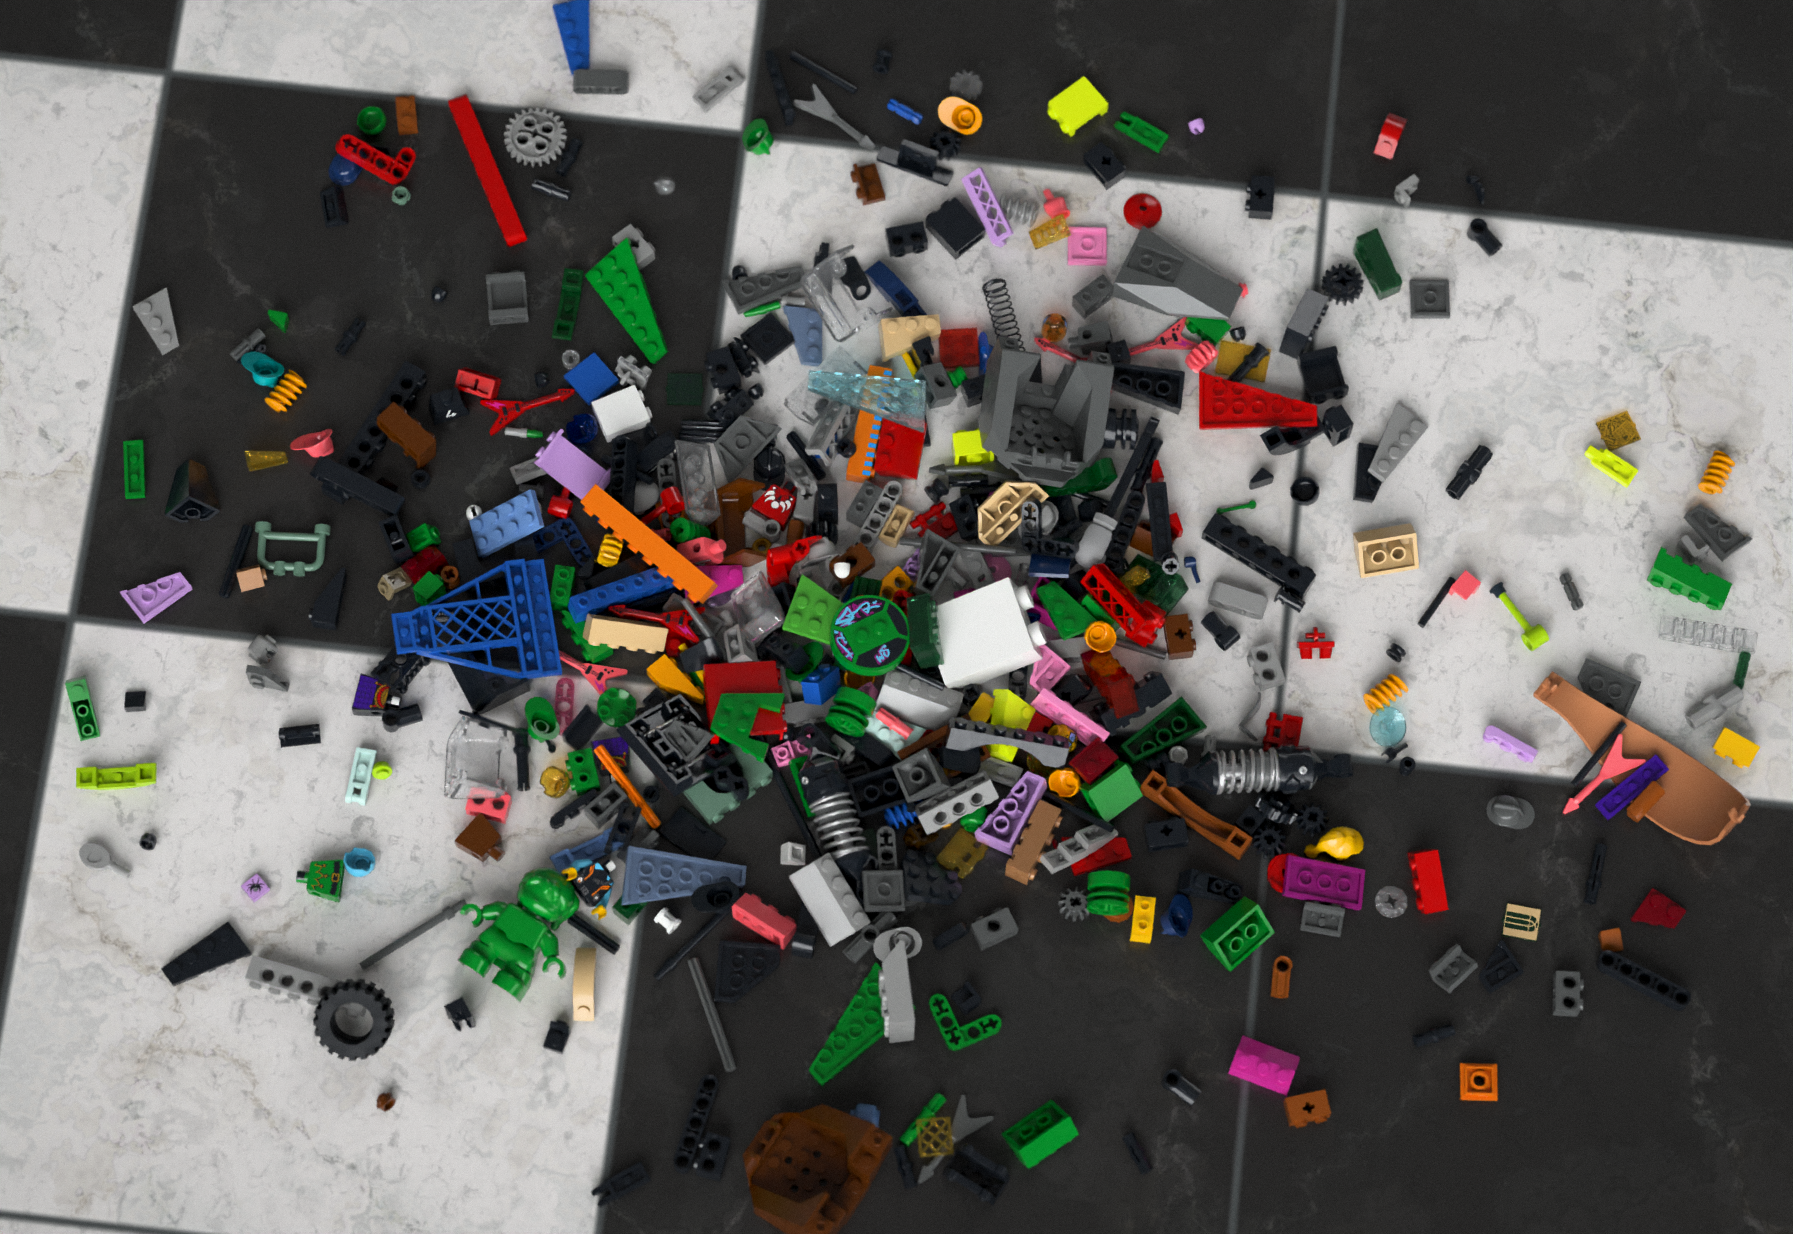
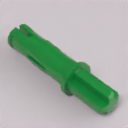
(927, 1113)

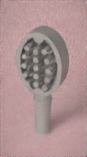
(99, 859)

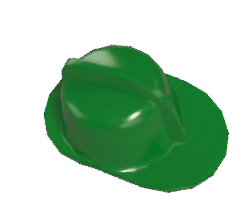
(757, 137)
(815, 653)
(541, 719)

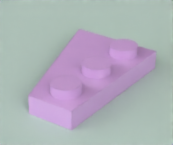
(155, 597)

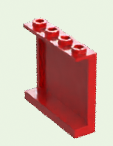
(745, 678)

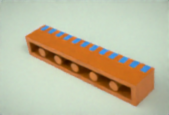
(866, 438)

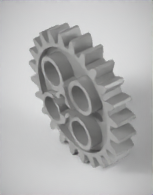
(542, 122)

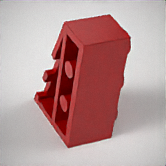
(1428, 880)

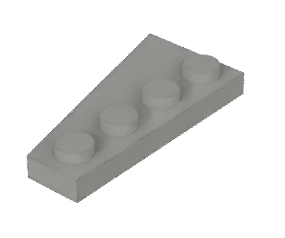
(1399, 437)

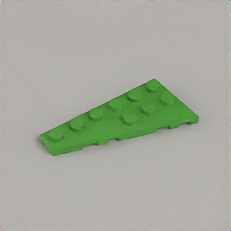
(811, 611)

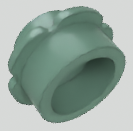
(400, 191)

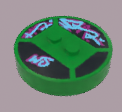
(869, 635)

